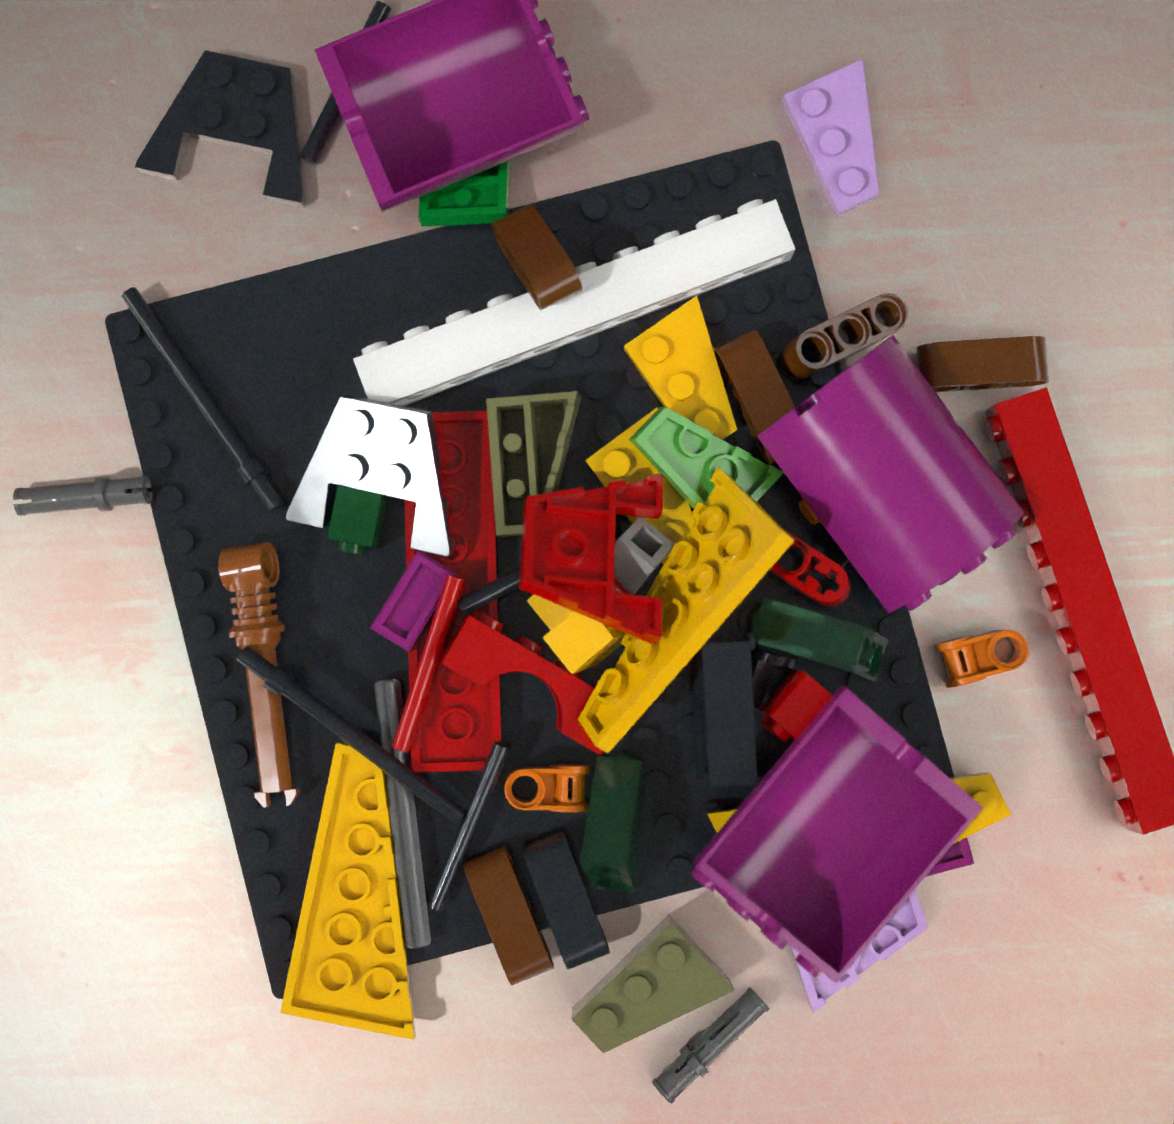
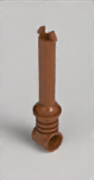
(250, 573)

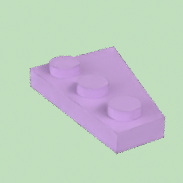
(837, 135)
(898, 931)

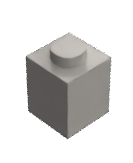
(639, 554)

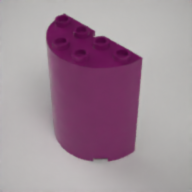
(449, 93)
(893, 477)
(835, 836)

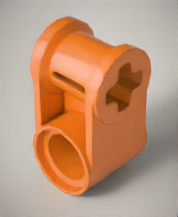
(973, 657)
(552, 787)

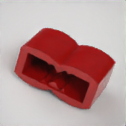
(793, 705)

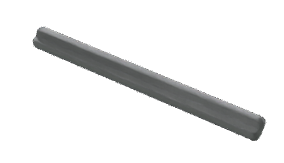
(403, 823)

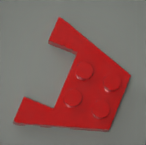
(572, 552)

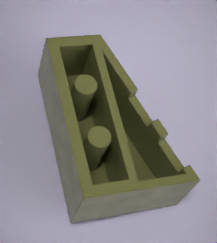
(650, 987)

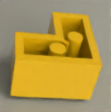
(574, 637)

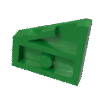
(469, 201)

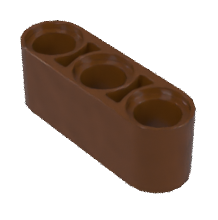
(536, 257)
(860, 326)
(984, 363)
(754, 384)
(508, 915)

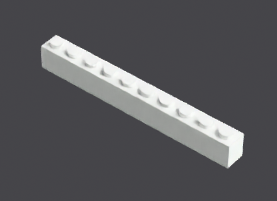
(611, 295)

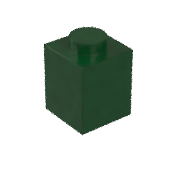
(357, 520)

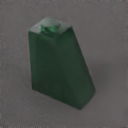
(818, 638)
(614, 823)

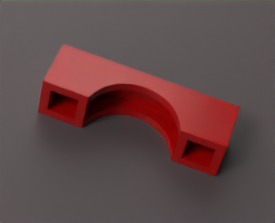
(483, 653)

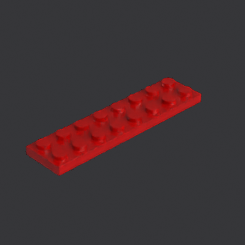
(459, 715)

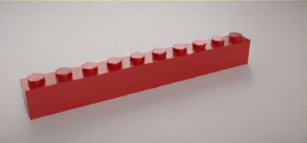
(1086, 609)

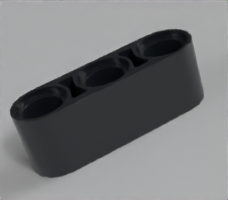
(565, 899)

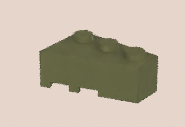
(527, 450)

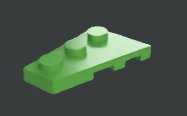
(691, 454)

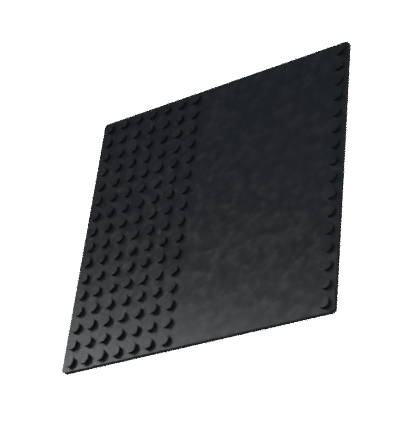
(277, 363)

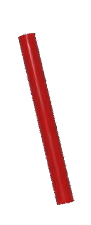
(428, 663)

